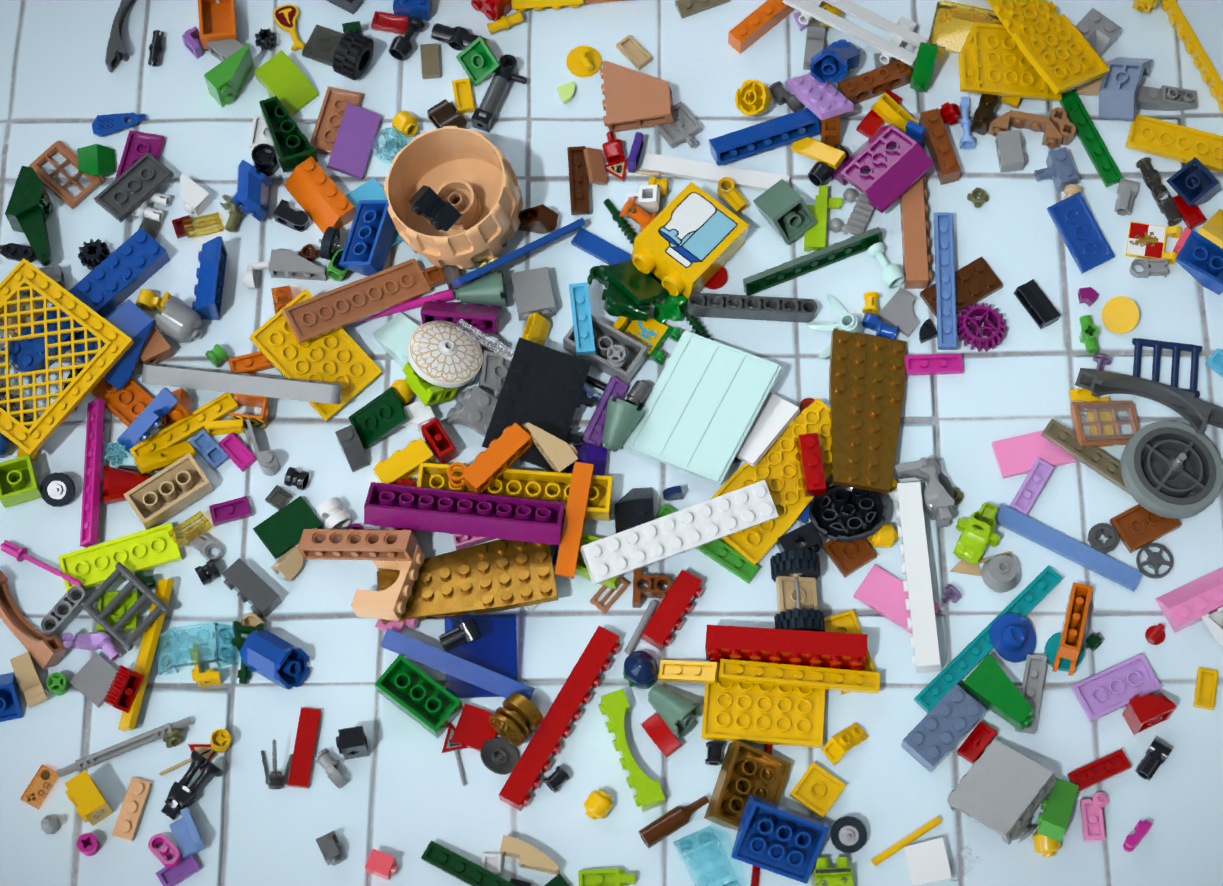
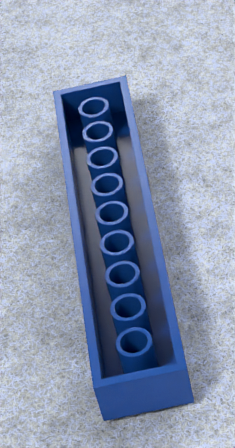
(100, 290)

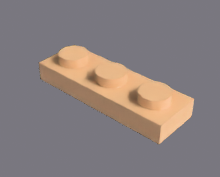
(132, 809)

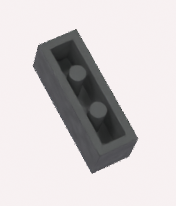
(251, 588)

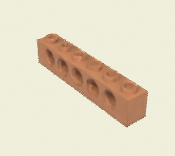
(357, 544)

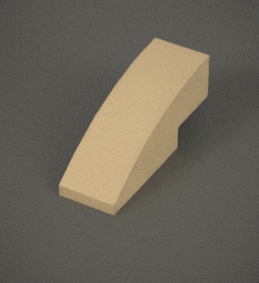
(528, 855)

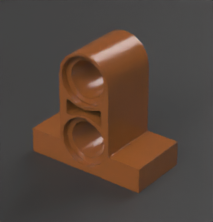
(830, 131)
(652, 590)

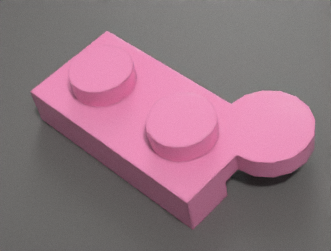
(1093, 817)

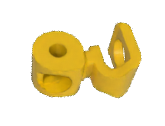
(148, 300)

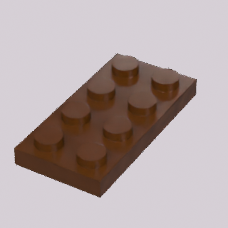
(971, 285)

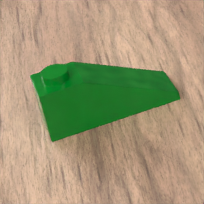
(923, 67)

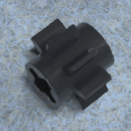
(265, 39)

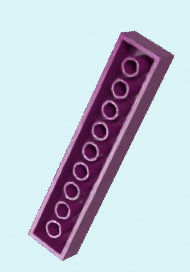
(464, 513)

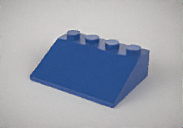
(779, 839)

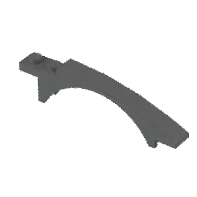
(115, 47)
(1181, 401)

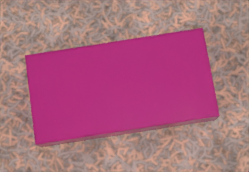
(237, 452)

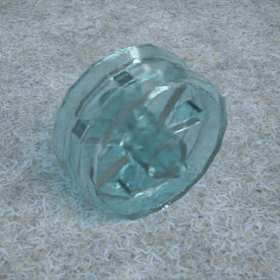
(389, 145)

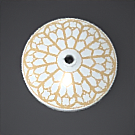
(444, 354)

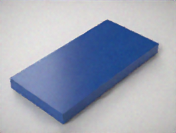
(1080, 232)

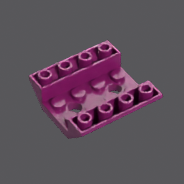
(890, 171)

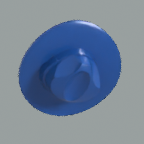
(1012, 637)

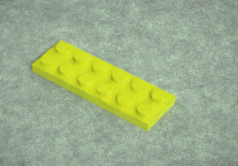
(135, 551)

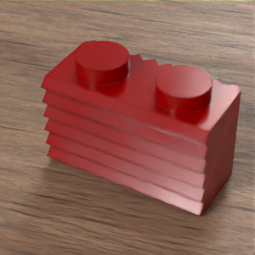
(439, 441)
(124, 688)

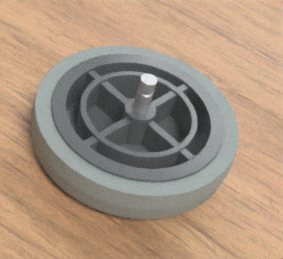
(1171, 470)

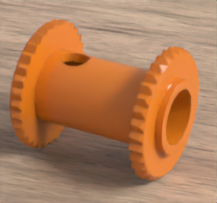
(639, 215)

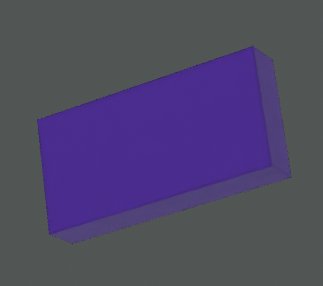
(635, 152)

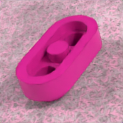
(165, 852)

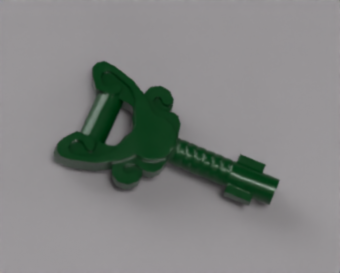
(243, 673)

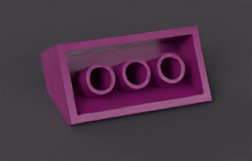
(481, 317)

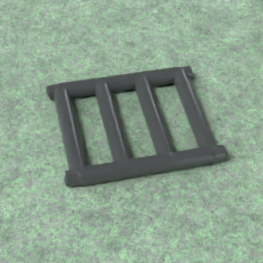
(101, 617)

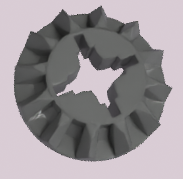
(1108, 532)

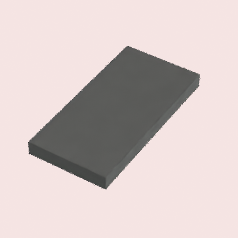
(134, 187)

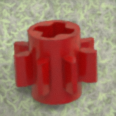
(950, 113)

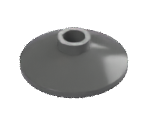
(503, 751)

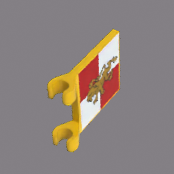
(1149, 241)

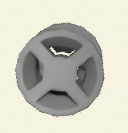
(618, 352)

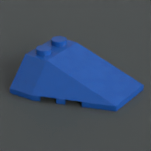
(134, 324)

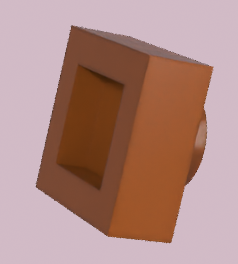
(434, 276)

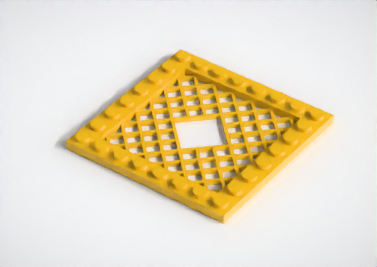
(93, 371)

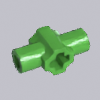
(1090, 338)

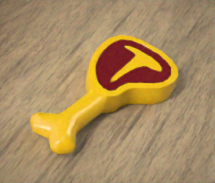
(286, 19)

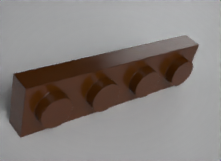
(578, 181)

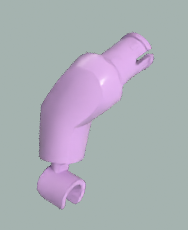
(93, 642)

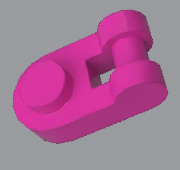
(1133, 840)

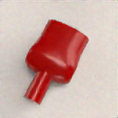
(613, 149)

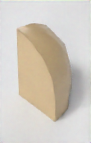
(289, 564)

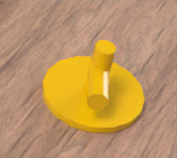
(583, 61)

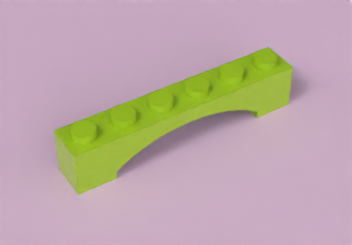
(647, 791)

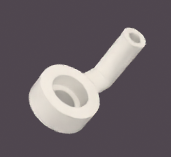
(249, 278)

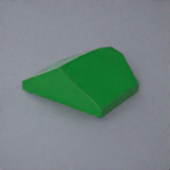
(96, 160)

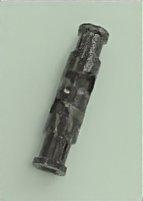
(1153, 181)

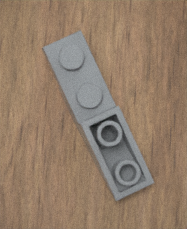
(1166, 98)

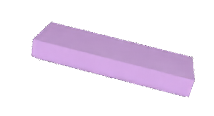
(1031, 486)

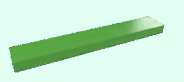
(722, 554)

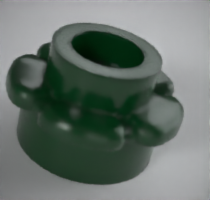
(1094, 641)

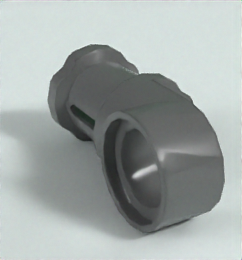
(785, 97)

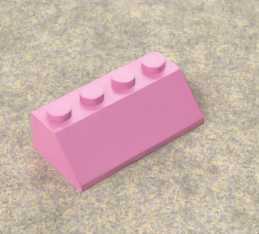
(1193, 600)

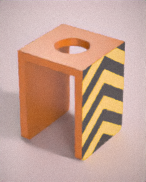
(253, 401)

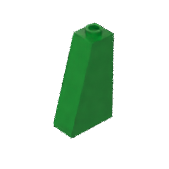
(998, 693)

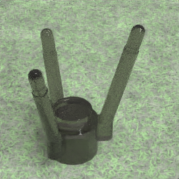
(275, 779)

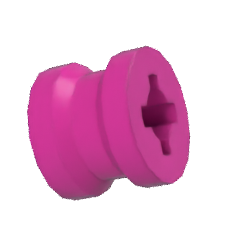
(91, 847)

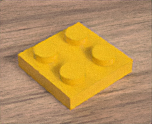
(817, 790)

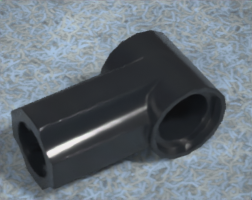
(462, 634)
(1154, 757)

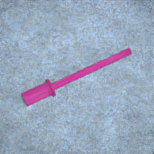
(21, 554)

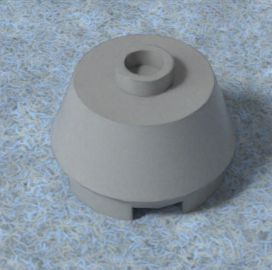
(1001, 573)

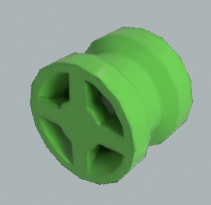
(217, 355)
(60, 680)

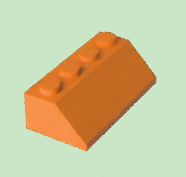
(319, 196)

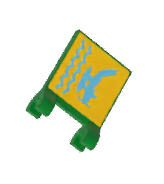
(652, 335)

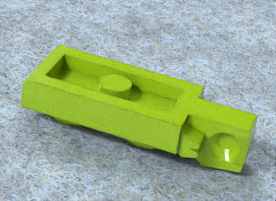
(605, 877)

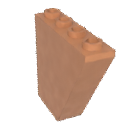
(634, 99)

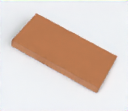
(331, 116)

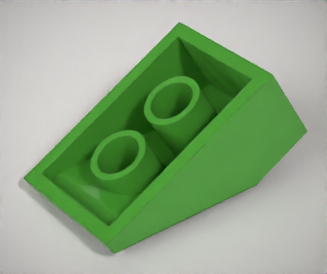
(229, 76)

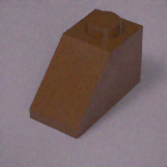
(538, 219)

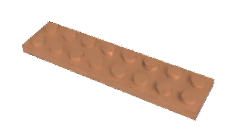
(356, 301)

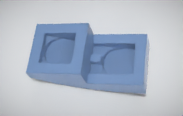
(208, 449)

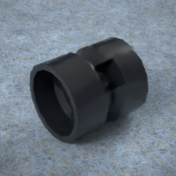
(265, 159)

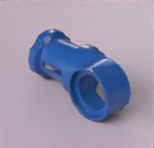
(874, 323)

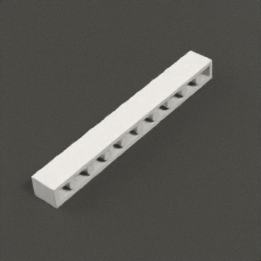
(918, 577)

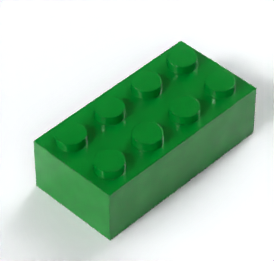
(418, 696)

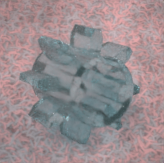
(115, 453)

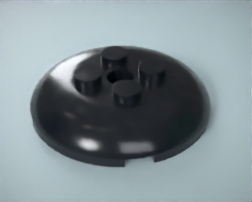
(848, 513)

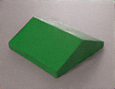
(478, 61)

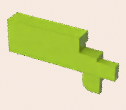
(816, 236)

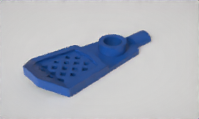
(118, 122)

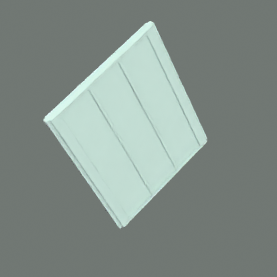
(703, 407)

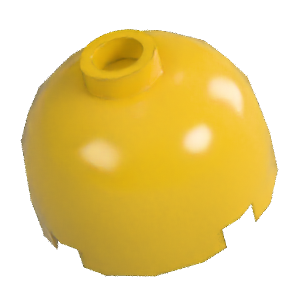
(753, 98)

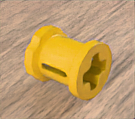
(871, 303)

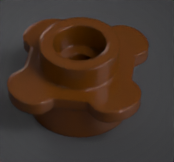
(309, 248)

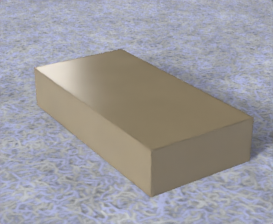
(430, 61)

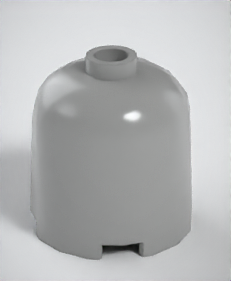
(178, 320)

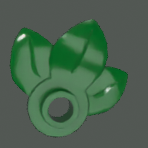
(669, 309)

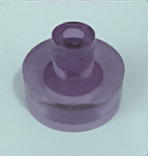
(1102, 360)
(951, 594)

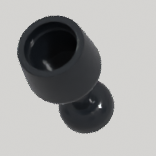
(401, 45)
(821, 172)

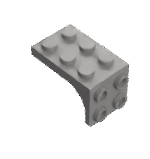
(473, 410)

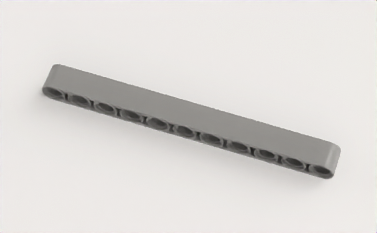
(242, 383)

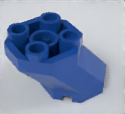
(835, 61)
(252, 190)
(275, 659)

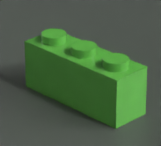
(1057, 810)

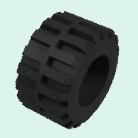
(353, 55)

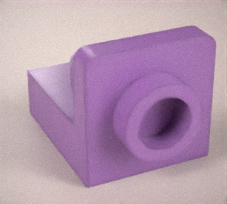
(191, 41)

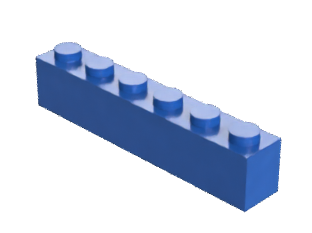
(764, 136)

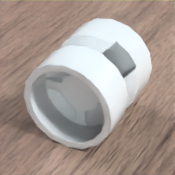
(333, 514)

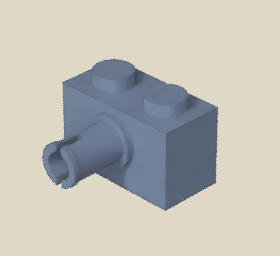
(1058, 168)

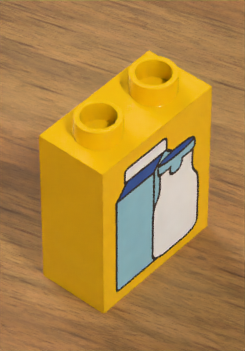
(688, 241)

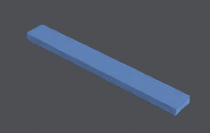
(945, 281)
(1068, 547)

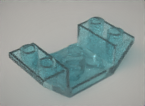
(196, 646)
(706, 859)

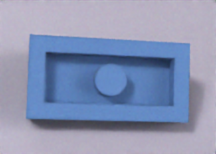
(187, 834)

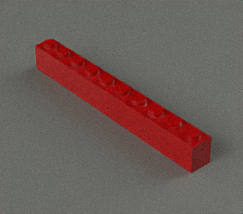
(559, 719)

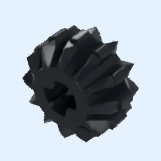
(97, 248)

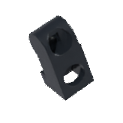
(291, 218)

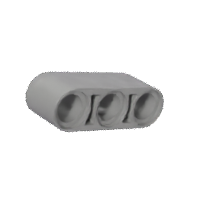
(63, 621)

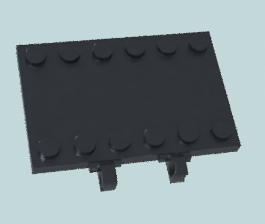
(541, 390)

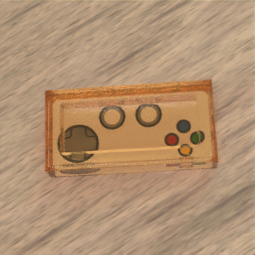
(39, 787)

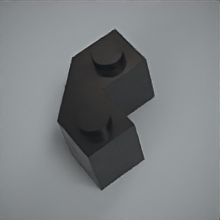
(434, 209)

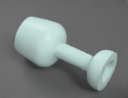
(891, 273)

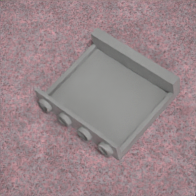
(1002, 790)

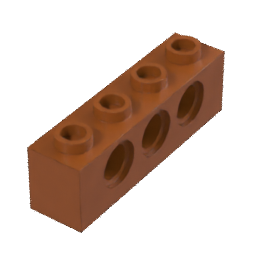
(876, 82)

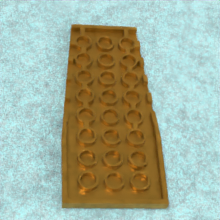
(865, 408)
(479, 580)

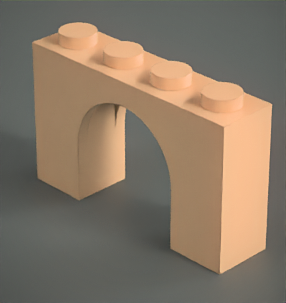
(391, 602)

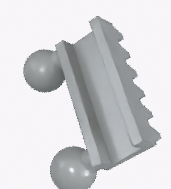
(859, 216)

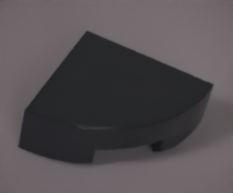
(927, 331)

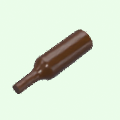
(670, 822)

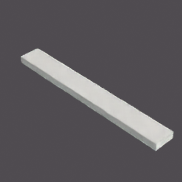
(710, 172)

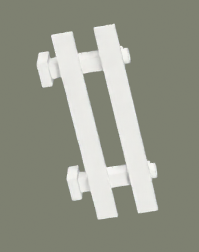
(901, 31)

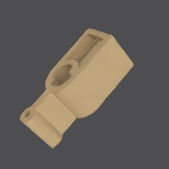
(28, 679)

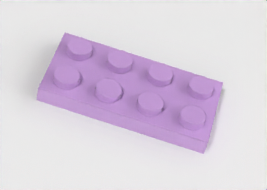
(819, 97)
(1115, 687)

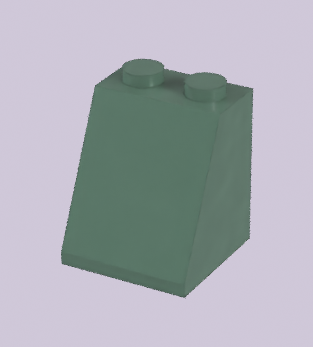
(785, 211)

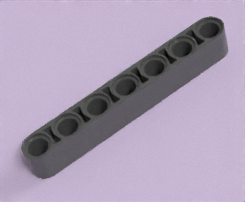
(760, 303)

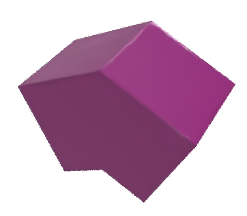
(1087, 295)

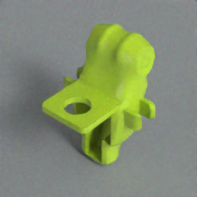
(977, 534)

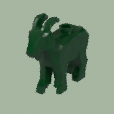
(616, 301)

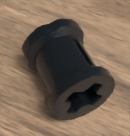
(714, 753)
(556, 779)

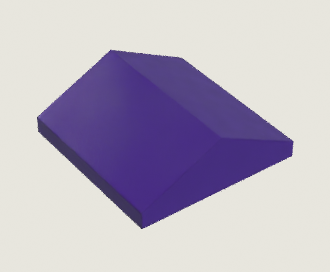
(593, 455)

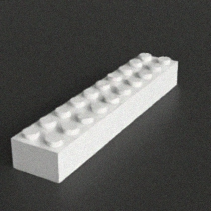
(678, 532)

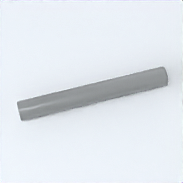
(642, 624)

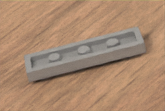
(1033, 686)

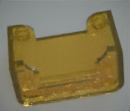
(953, 22)

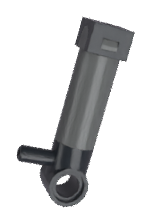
(484, 115)

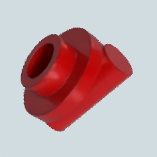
(1155, 634)

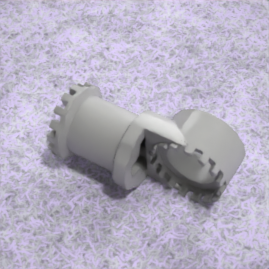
(330, 766)

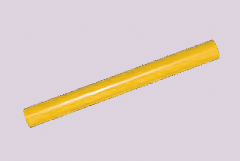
(906, 841)

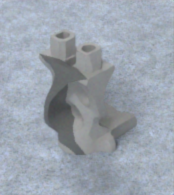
(938, 493)

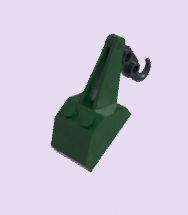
(28, 214)

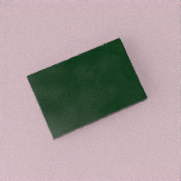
(638, 286)
(379, 418)
(285, 527)

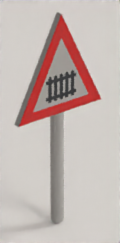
(451, 746)

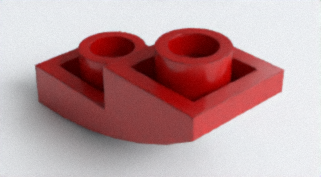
(661, 734)

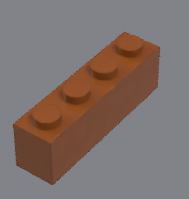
(940, 146)

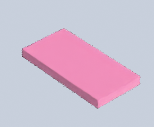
(1018, 453)
(886, 596)

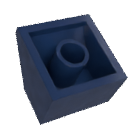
(1194, 183)

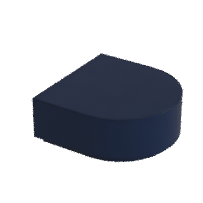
(673, 493)

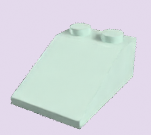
(395, 337)

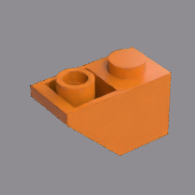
(180, 410)

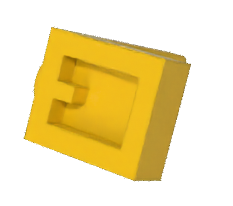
(208, 678)
(843, 742)

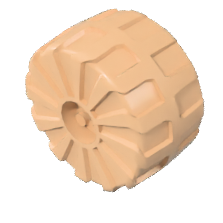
(459, 168)

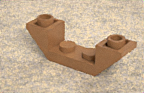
(1051, 137)

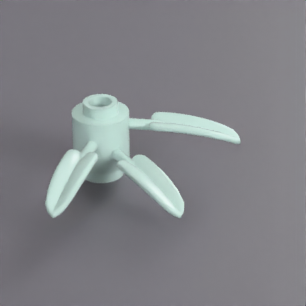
(848, 323)

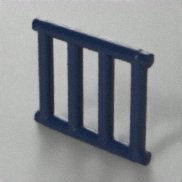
(1176, 348)

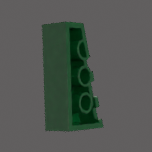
(288, 140)

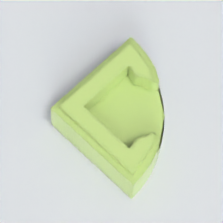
(566, 91)

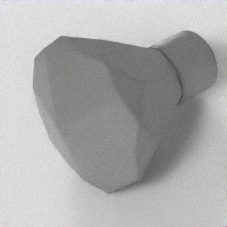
(50, 824)

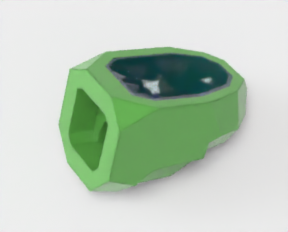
(333, 269)

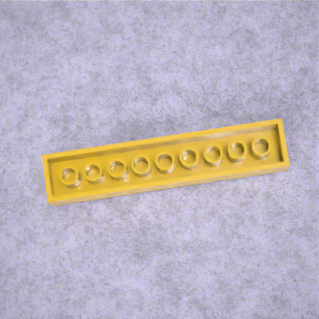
(530, 485)

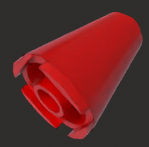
(118, 482)

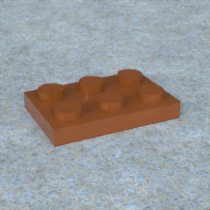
(1140, 527)

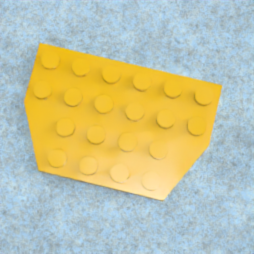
(996, 66)

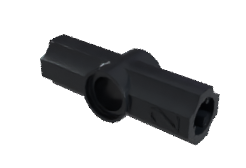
(456, 37)

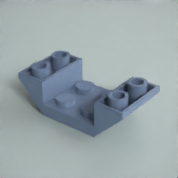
(1121, 86)

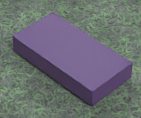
(174, 876)

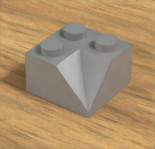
(1098, 31)

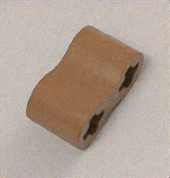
(1067, 129)

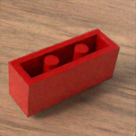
(811, 464)

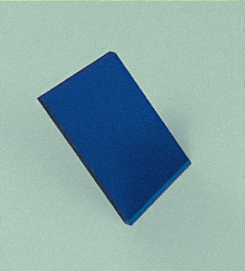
(493, 650)

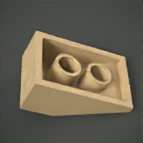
(554, 450)

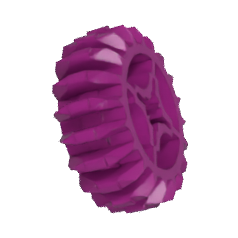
(992, 334)

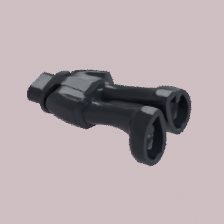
(180, 795)

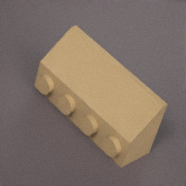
(168, 492)

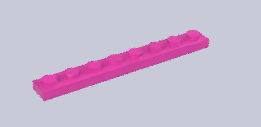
(92, 473)

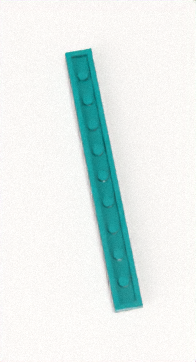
(981, 644)

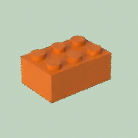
(217, 21)

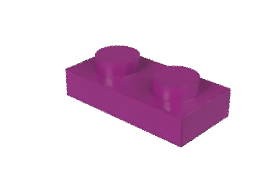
(230, 511)

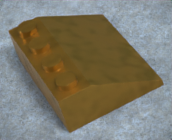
(745, 773)

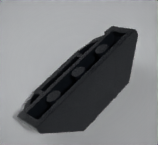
(634, 509)

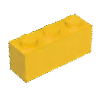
(403, 462)

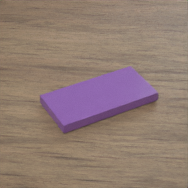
(354, 141)

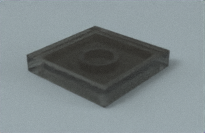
(322, 45)

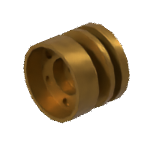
(516, 719)

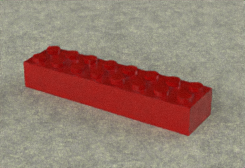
(787, 647)

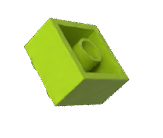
(18, 481)

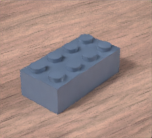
(943, 728)

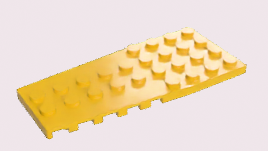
(1050, 43)
(783, 478)

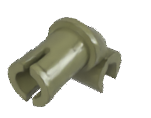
(235, 214)

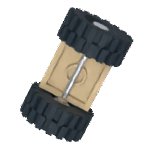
(796, 590)

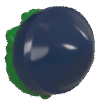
(640, 670)

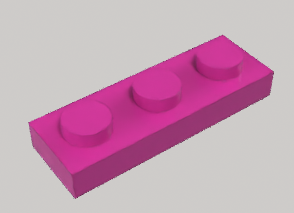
(933, 364)

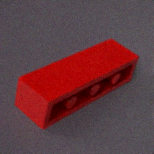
(672, 609)

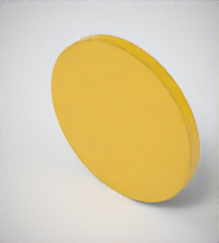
(1120, 315)

